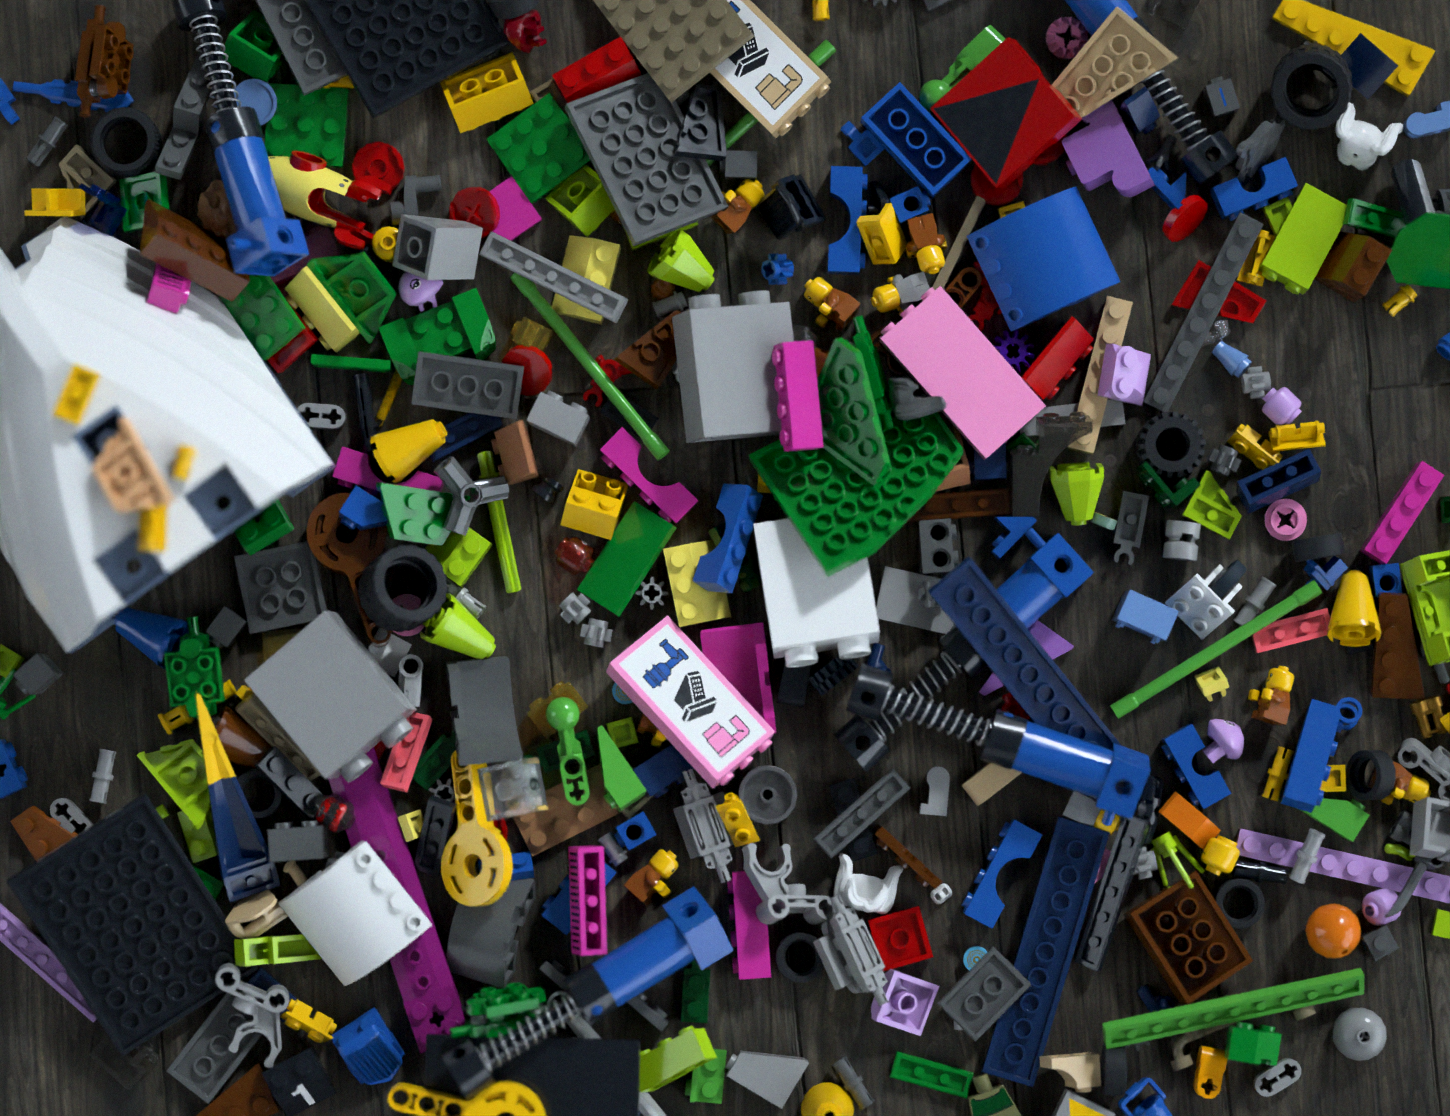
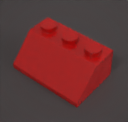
(597, 71)
(1058, 359)

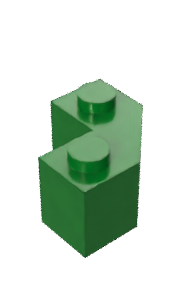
(1253, 1044)

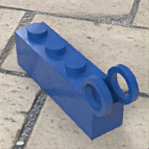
(1313, 751)

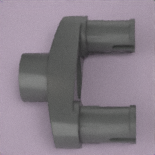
(413, 186)

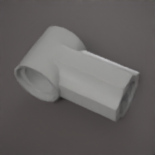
(411, 683)

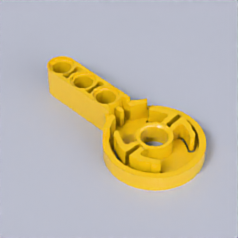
(469, 844)
(476, 1105)

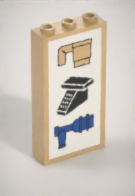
(770, 73)

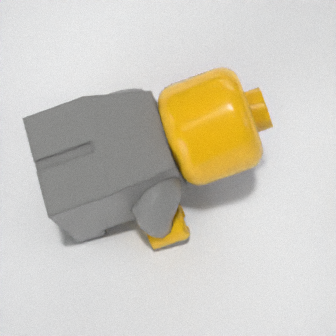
(900, 292)
(1085, 811)

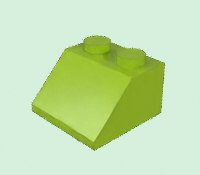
(582, 200)
(460, 554)

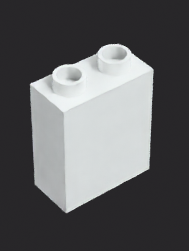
(807, 607)

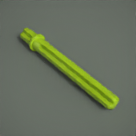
(500, 527)

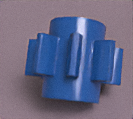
(777, 269)

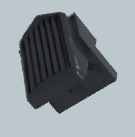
(790, 207)

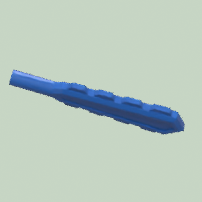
(60, 92)

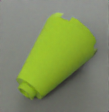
(458, 631)

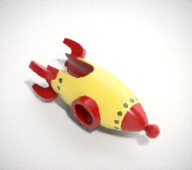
(302, 189)

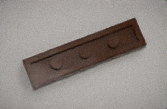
(964, 505)

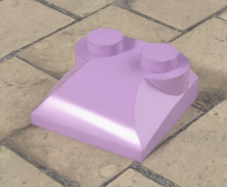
(1124, 374)
(908, 1002)

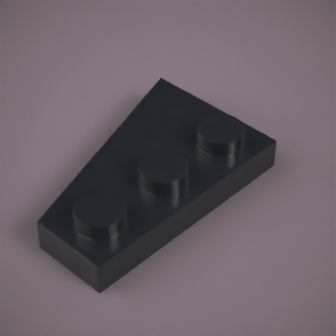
(703, 125)

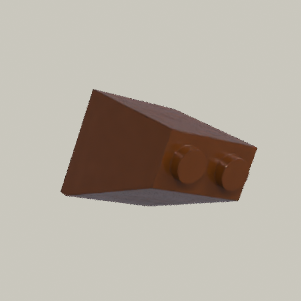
(1352, 265)

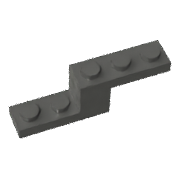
(188, 122)
(653, 1014)

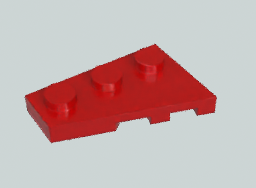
(1239, 304)

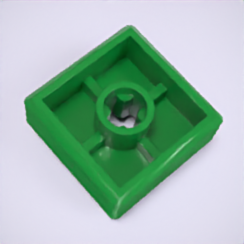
(272, 526)

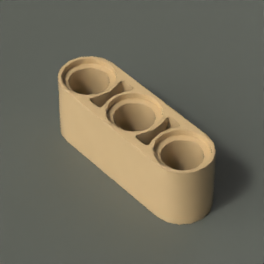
(988, 782)

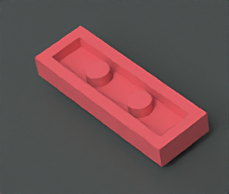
(1292, 630)
(406, 754)

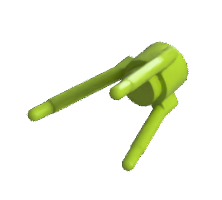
(1166, 845)

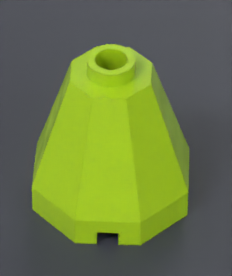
(681, 263)
(1077, 489)

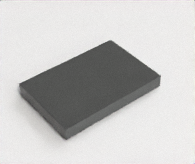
(984, 993)

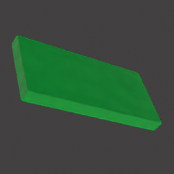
(626, 558)

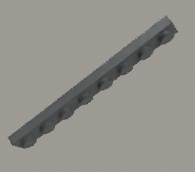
(1203, 312)

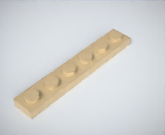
(1110, 331)

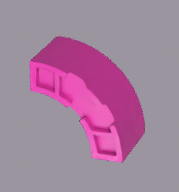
(742, 659)

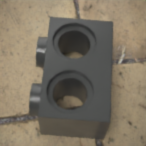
(929, 546)

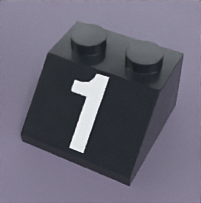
(299, 1082)

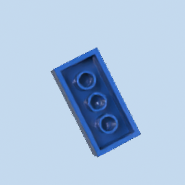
(915, 140)

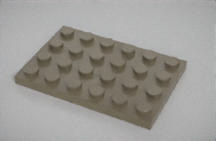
(677, 38)

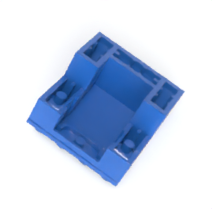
(1043, 258)

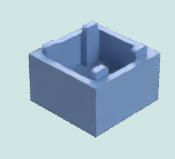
(1145, 616)

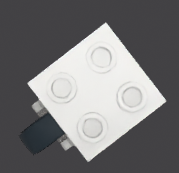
(1201, 604)

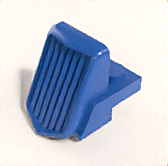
(369, 1049)

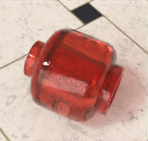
(574, 555)

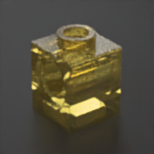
(531, 334)

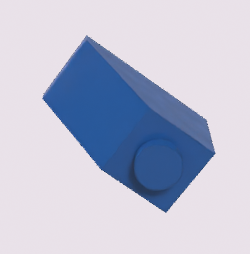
(362, 511)

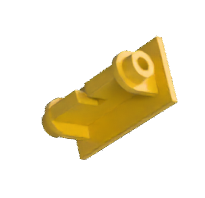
(1249, 272)
(1291, 438)
(1245, 442)
(153, 529)
(737, 821)
(299, 1017)

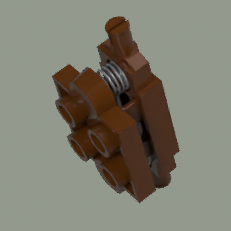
(102, 61)

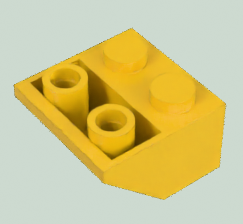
(594, 504)

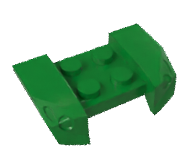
(445, 330)

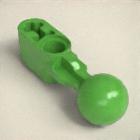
(966, 60)
(563, 715)

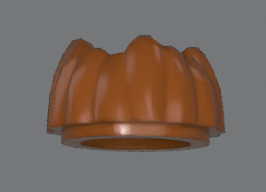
(662, 289)

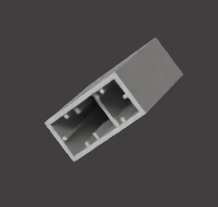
(729, 365)
(332, 697)

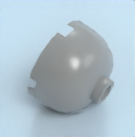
(1350, 1026)

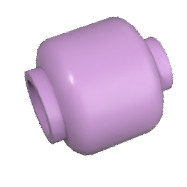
(1281, 406)
(1377, 904)

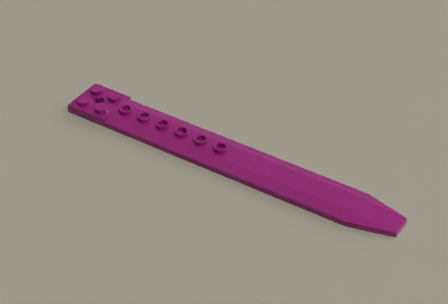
(420, 965)

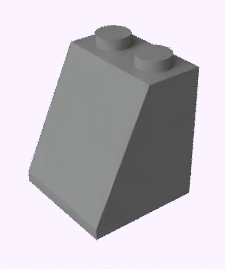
(437, 247)

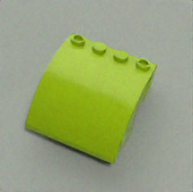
(1429, 596)

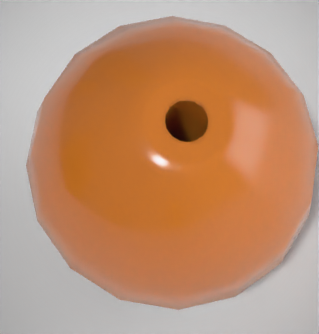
(1333, 931)

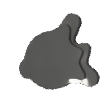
(1258, 148)

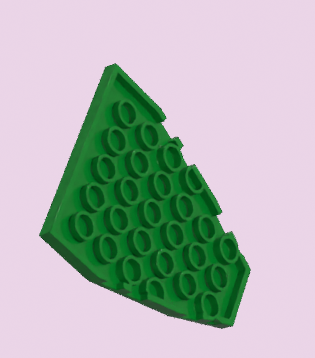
(840, 511)

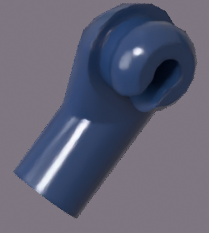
(875, 657)
(1154, 1002)

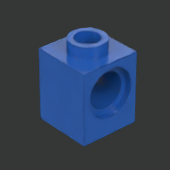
(914, 193)
(1391, 571)
(646, 828)

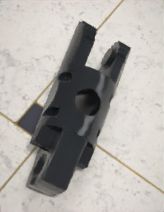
(1150, 803)

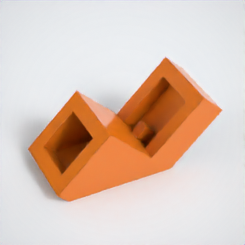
(1189, 820)

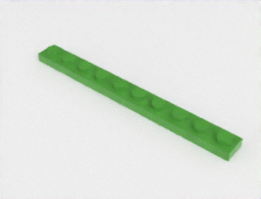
(1233, 1008)

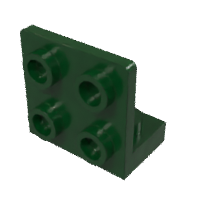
(1164, 495)

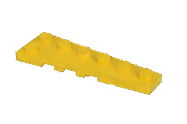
(1340, 31)

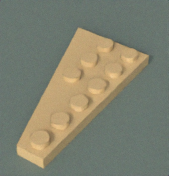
(1111, 63)

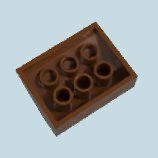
(189, 251)
(1188, 938)

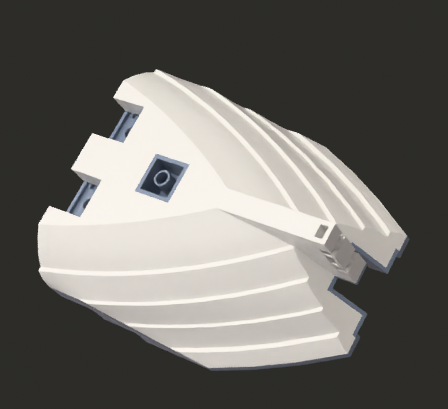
(177, 381)

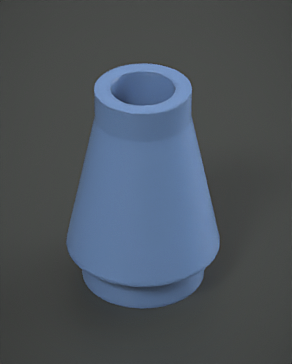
(1232, 359)

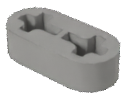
(323, 409)
(75, 813)
(1280, 1082)

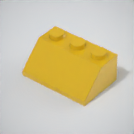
(486, 92)

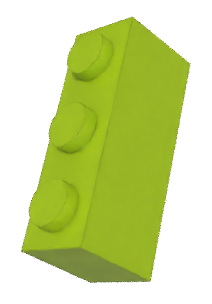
(674, 1058)

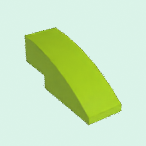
(273, 950)

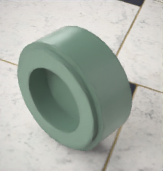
(1104, 521)

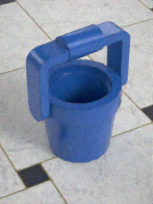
(1150, 1106)

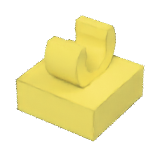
(1212, 682)
(411, 824)

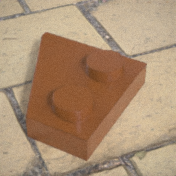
(40, 832)

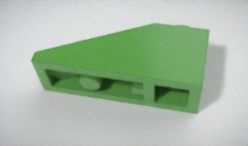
(618, 778)
(1340, 816)

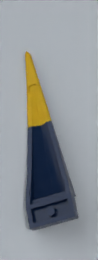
(239, 843)

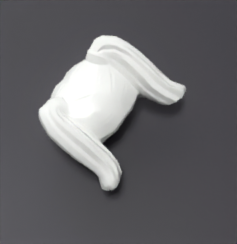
(1363, 140)
(866, 891)

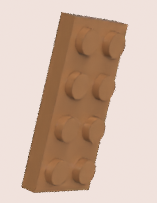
(564, 819)

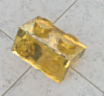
(539, 706)

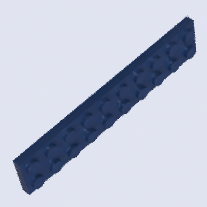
(1016, 655)
(1047, 949)

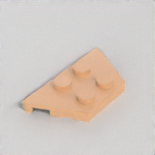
(129, 473)

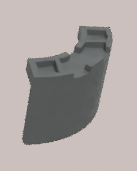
(483, 710)
(483, 936)

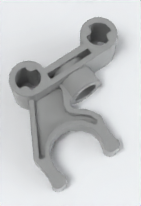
(1435, 763)
(779, 898)
(256, 1003)

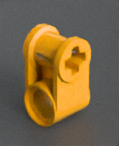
(1211, 1066)

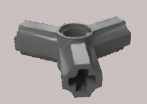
(482, 491)

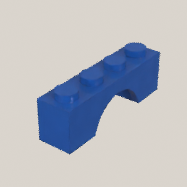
(847, 187)
(721, 567)
(984, 902)

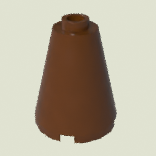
(239, 739)

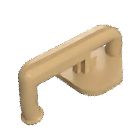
(261, 904)

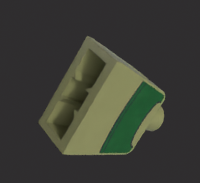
(990, 1099)

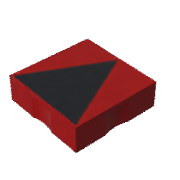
(1005, 113)

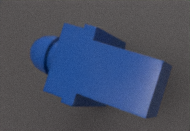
(1327, 574)

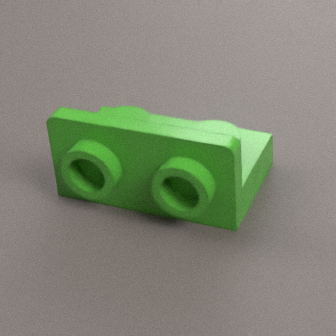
(708, 1080)

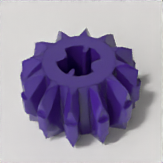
(1021, 349)

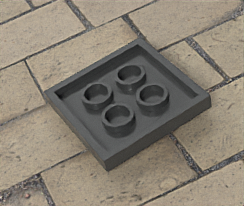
(280, 587)

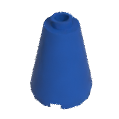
(151, 632)

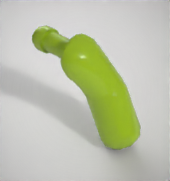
(1398, 850)

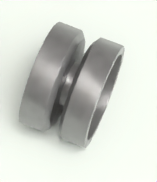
(783, 791)

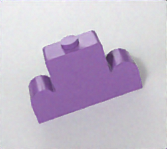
(1106, 153)

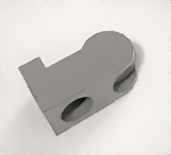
(938, 790)

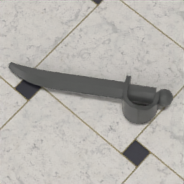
(1422, 865)

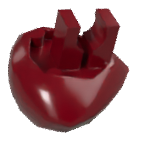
(524, 31)

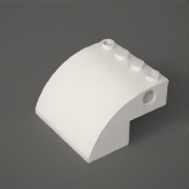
(355, 914)

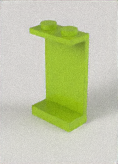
(1304, 240)

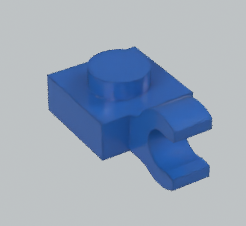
(6, 99)
(863, 146)

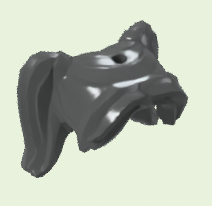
(909, 406)

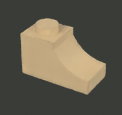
(1077, 1069)

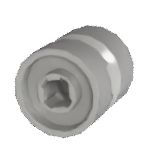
(1178, 549)

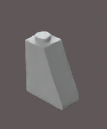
(767, 1074)

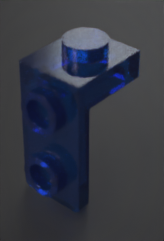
(108, 212)

